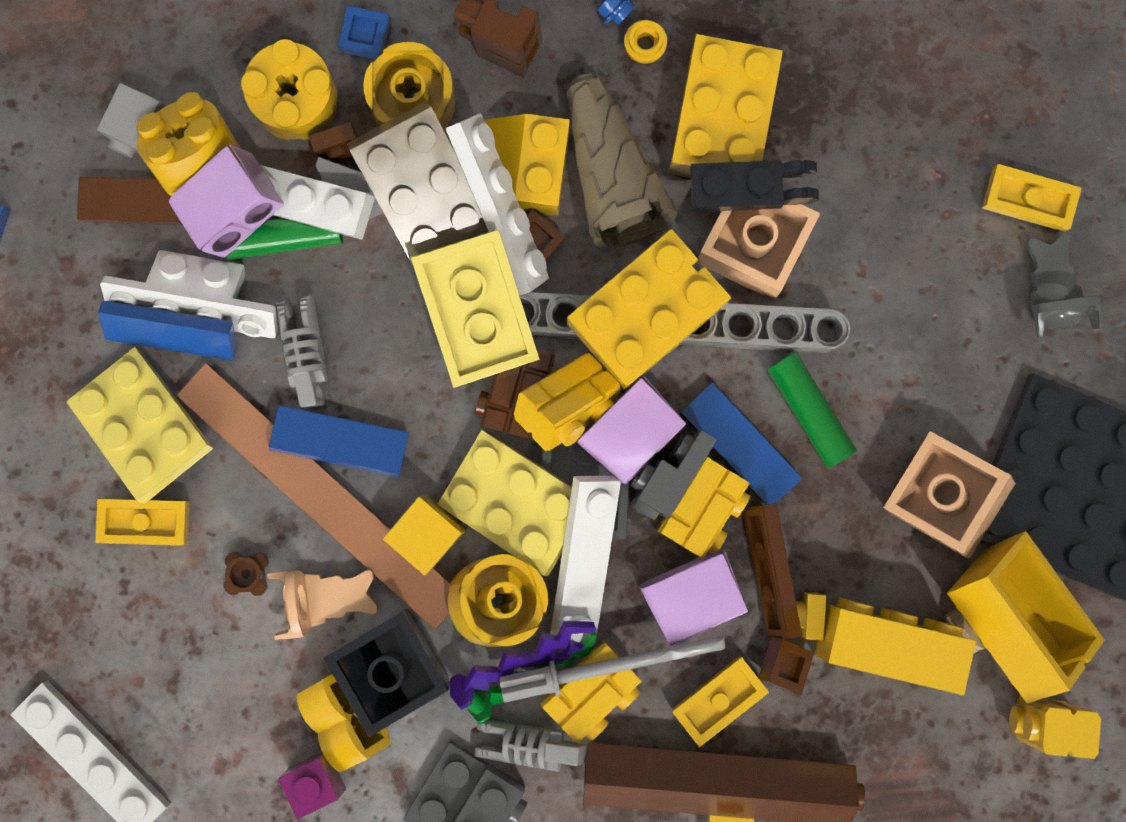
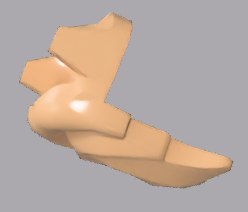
(314, 599)

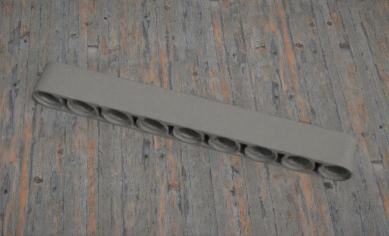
(718, 333)

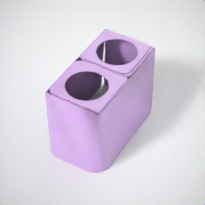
(225, 201)
(632, 431)
(694, 597)

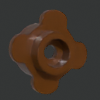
(237, 564)

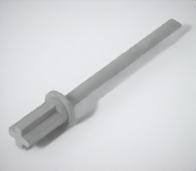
(548, 679)

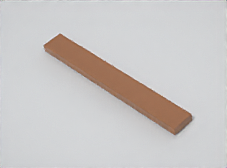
(315, 493)

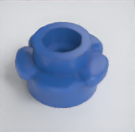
(615, 10)

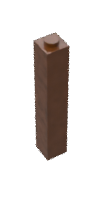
(721, 784)

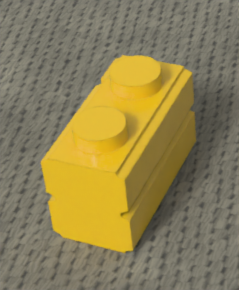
(566, 402)
(705, 509)
(587, 701)
(1057, 727)

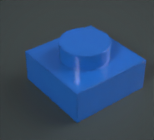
(364, 32)

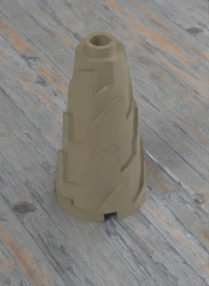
(614, 170)

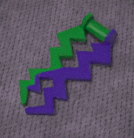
(480, 704)

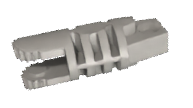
(303, 351)
(530, 746)

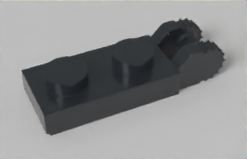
(749, 185)

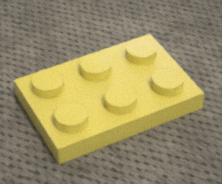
(475, 308)
(139, 425)
(510, 501)

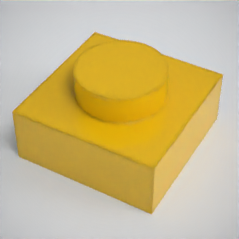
(812, 615)

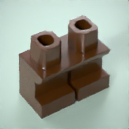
(500, 36)

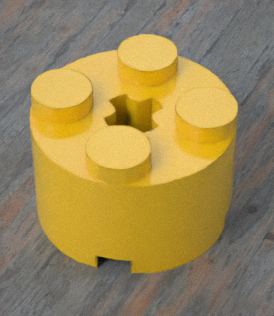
(287, 67)
(405, 67)
(182, 139)
(514, 619)

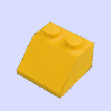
(535, 156)

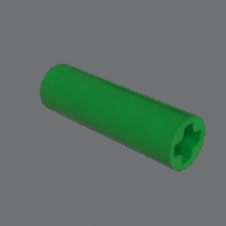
(283, 236)
(812, 410)

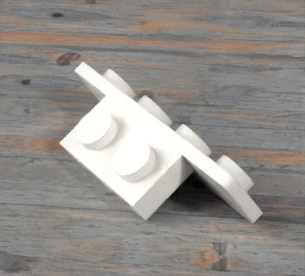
(195, 288)

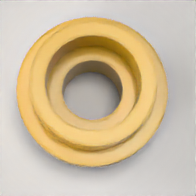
(648, 29)

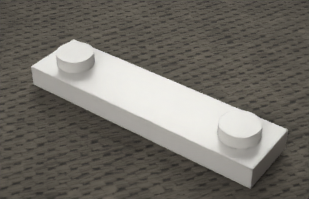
(586, 551)

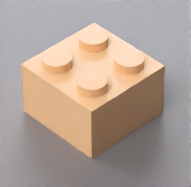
(758, 246)
(950, 494)

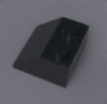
(388, 672)

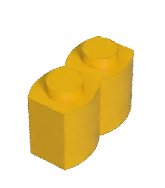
(338, 728)

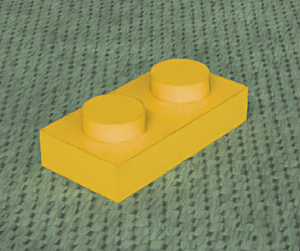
(1031, 198)
(139, 523)
(719, 701)

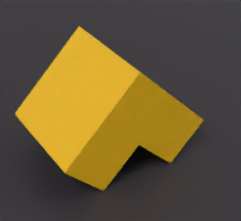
(424, 534)

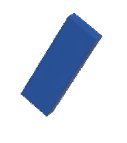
(168, 330)
(338, 441)
(741, 445)

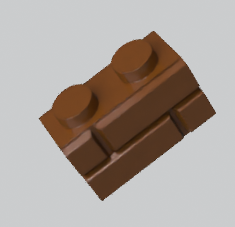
(499, 404)

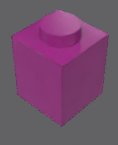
(311, 785)

